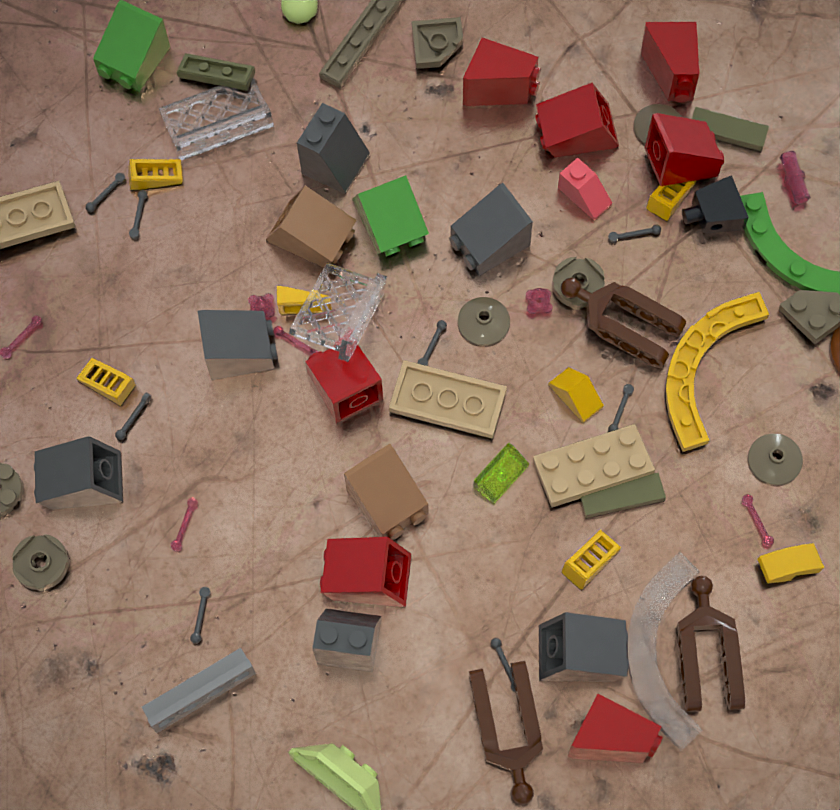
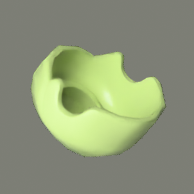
(299, 10)

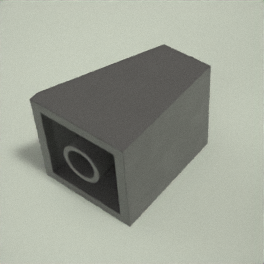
(331, 149)
(492, 231)
(236, 342)
(78, 474)
(346, 639)
(583, 649)

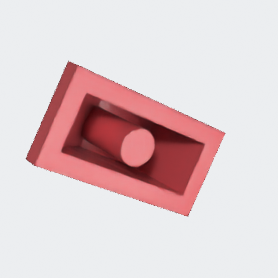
(584, 189)

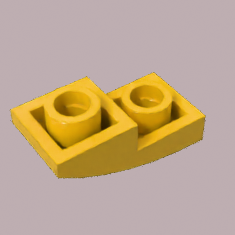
(789, 562)

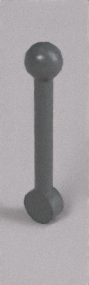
(119, 179)
(134, 233)
(613, 236)
(441, 325)
(628, 390)
(120, 434)
(204, 594)
(496, 644)

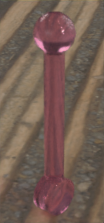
(278, 331)
(5, 352)
(747, 500)
(176, 545)

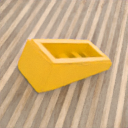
(145, 165)
(664, 206)
(291, 300)
(117, 396)
(578, 571)

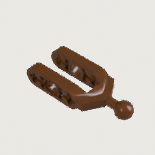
(617, 333)
(706, 619)
(515, 758)

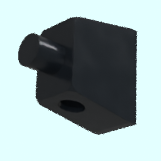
(717, 208)

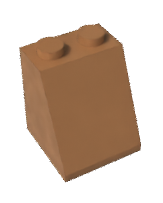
(312, 228)
(386, 493)

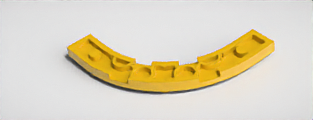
(687, 356)

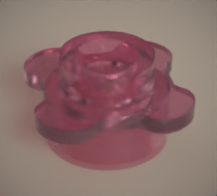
(538, 294)
(266, 300)

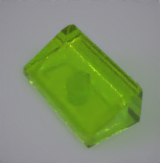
(500, 473)

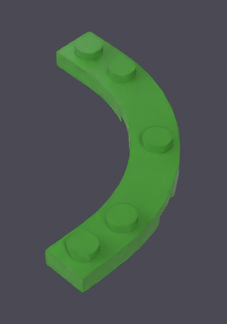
(779, 256)

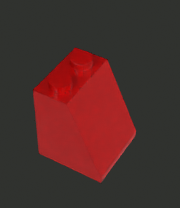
(672, 57)
(500, 76)
(576, 122)
(682, 150)
(344, 384)
(366, 571)
(615, 734)

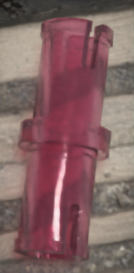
(795, 177)

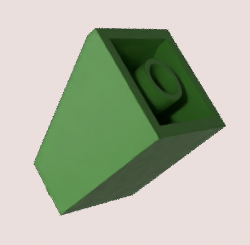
(131, 46)
(391, 216)

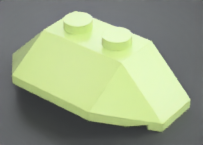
(340, 774)

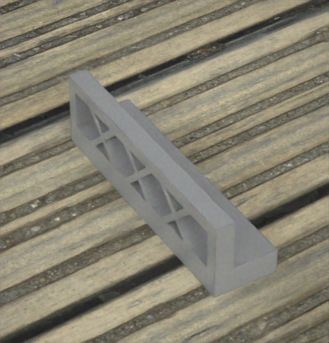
(198, 690)

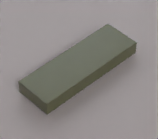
(216, 71)
(733, 129)
(624, 496)

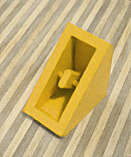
(577, 393)

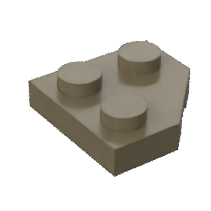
(436, 40)
(813, 312)

